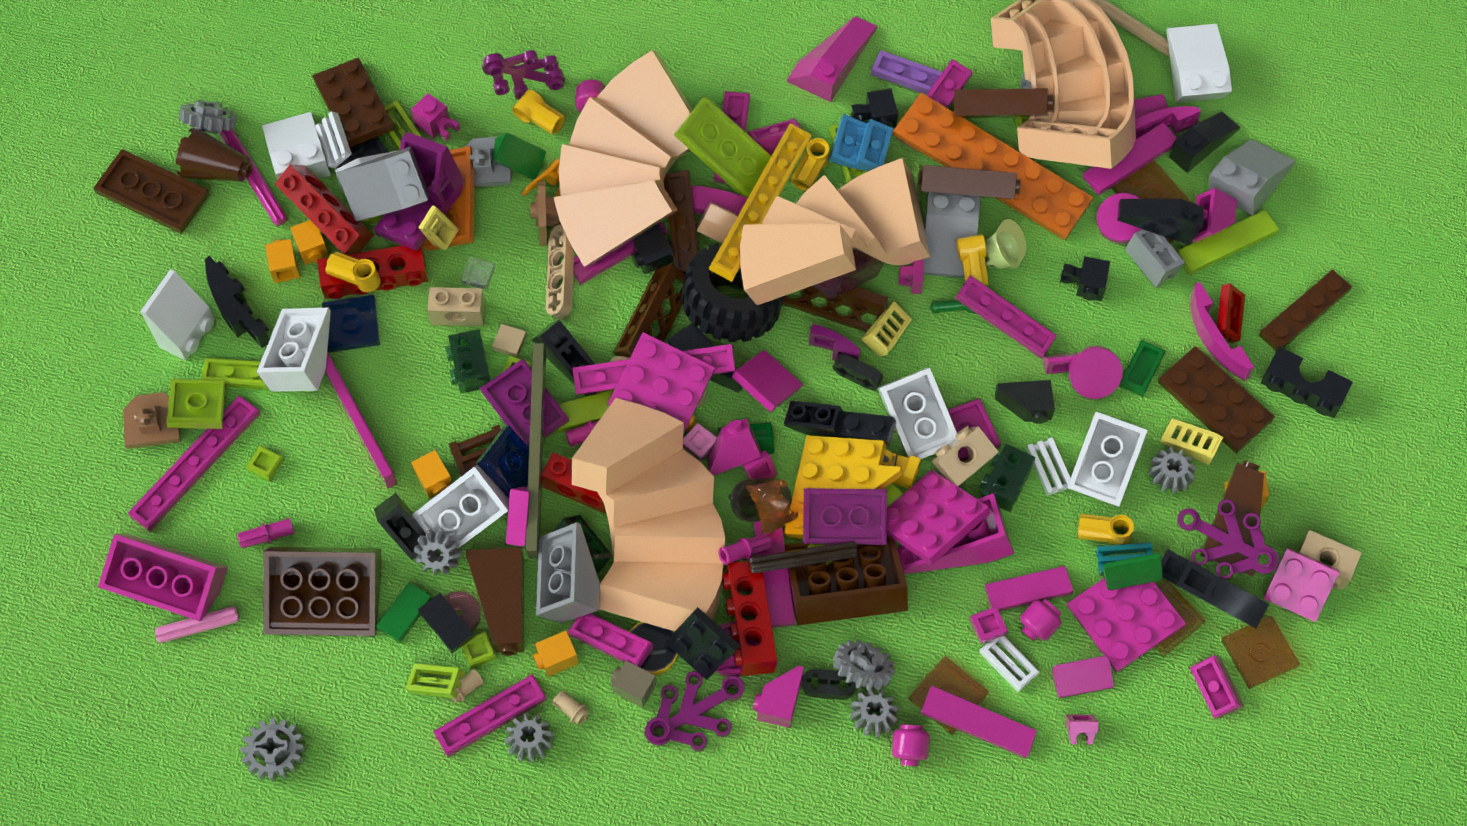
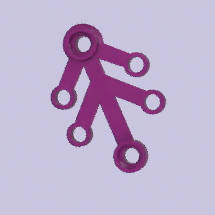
(495, 65)
(1232, 542)
(691, 714)

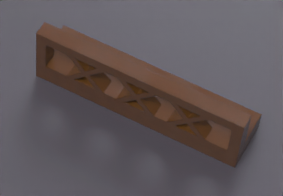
(858, 298)
(650, 306)

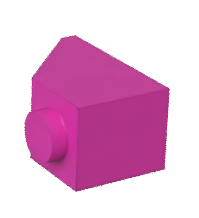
(1218, 212)
(733, 447)
(779, 698)

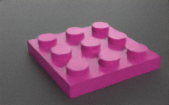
(663, 379)
(933, 516)
(1125, 620)

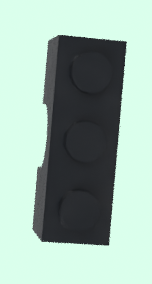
(1323, 396)

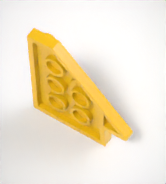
(838, 465)

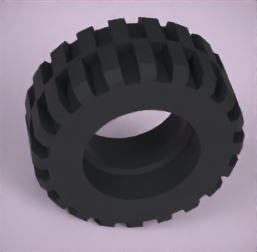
(721, 314)

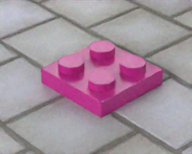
(1301, 584)

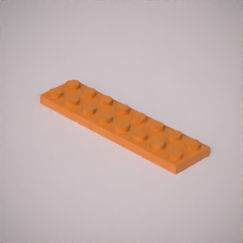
(960, 144)

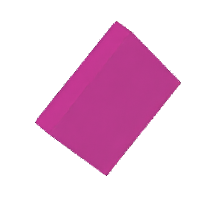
(767, 380)
(973, 415)

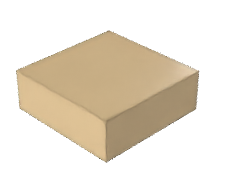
(509, 340)

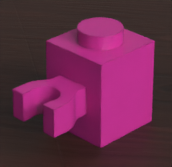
(433, 117)

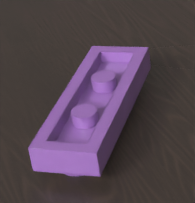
(904, 72)

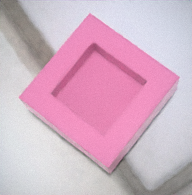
(699, 442)

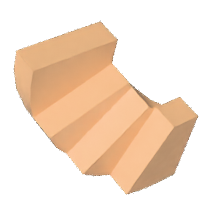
(1086, 68)
(619, 159)
(816, 235)
(657, 516)

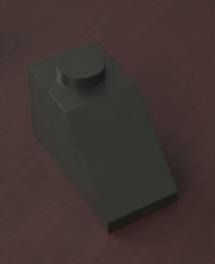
(1028, 400)
(399, 524)

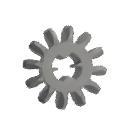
(1172, 470)
(430, 543)
(874, 723)
(534, 728)

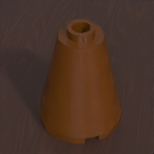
(210, 159)

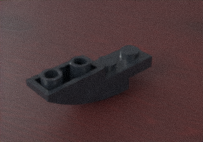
(231, 303)
(832, 421)
(1213, 589)

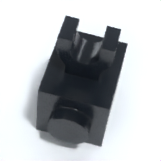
(879, 107)
(1090, 277)

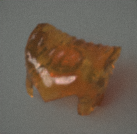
(771, 506)

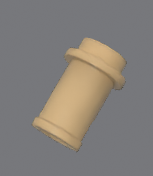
(468, 684)
(576, 712)

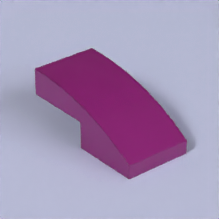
(832, 340)

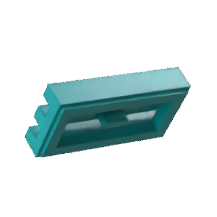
(1120, 549)

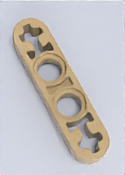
(559, 299)

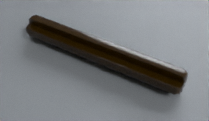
(803, 557)

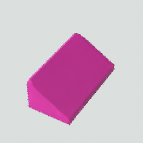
(770, 136)
(1057, 363)
(517, 516)
(1082, 676)
(1216, 686)

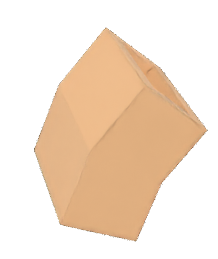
(716, 222)

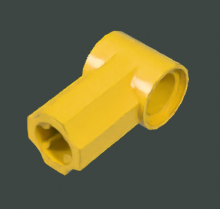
(534, 109)
(811, 165)
(972, 255)
(353, 270)
(1102, 528)

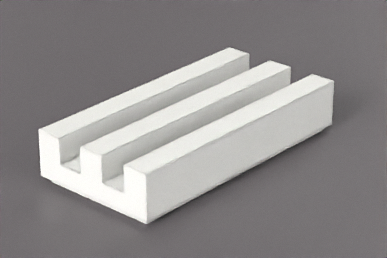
(330, 142)
(1041, 446)
(1002, 670)

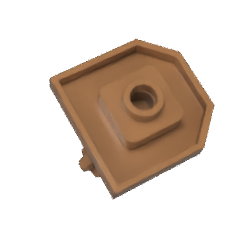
(544, 211)
(147, 422)

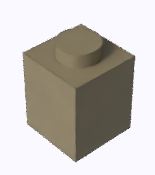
(633, 683)

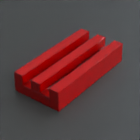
(1231, 312)

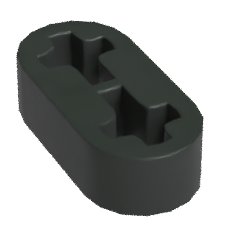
(857, 372)
(826, 691)

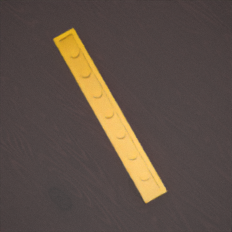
(761, 198)

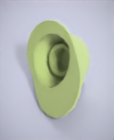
(1006, 246)

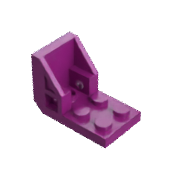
(443, 185)

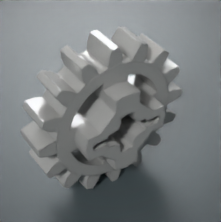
(207, 116)
(863, 665)
(263, 741)

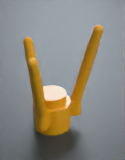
(551, 175)

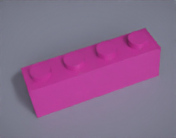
(162, 576)

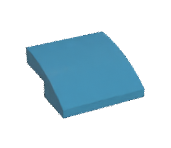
(860, 143)

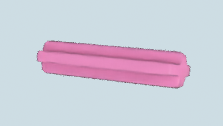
(190, 626)

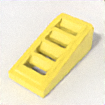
(438, 228)
(874, 342)
(1197, 452)

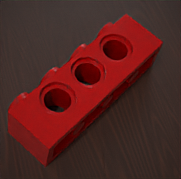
(324, 209)
(386, 262)
(558, 479)
(758, 658)

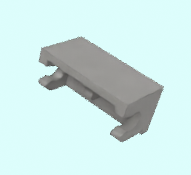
(1154, 256)

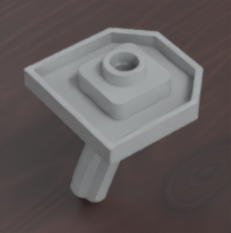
(486, 170)

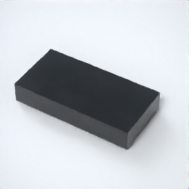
(446, 623)

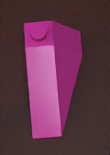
(831, 61)
(981, 545)

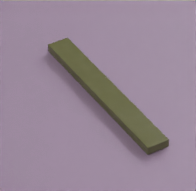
(536, 450)

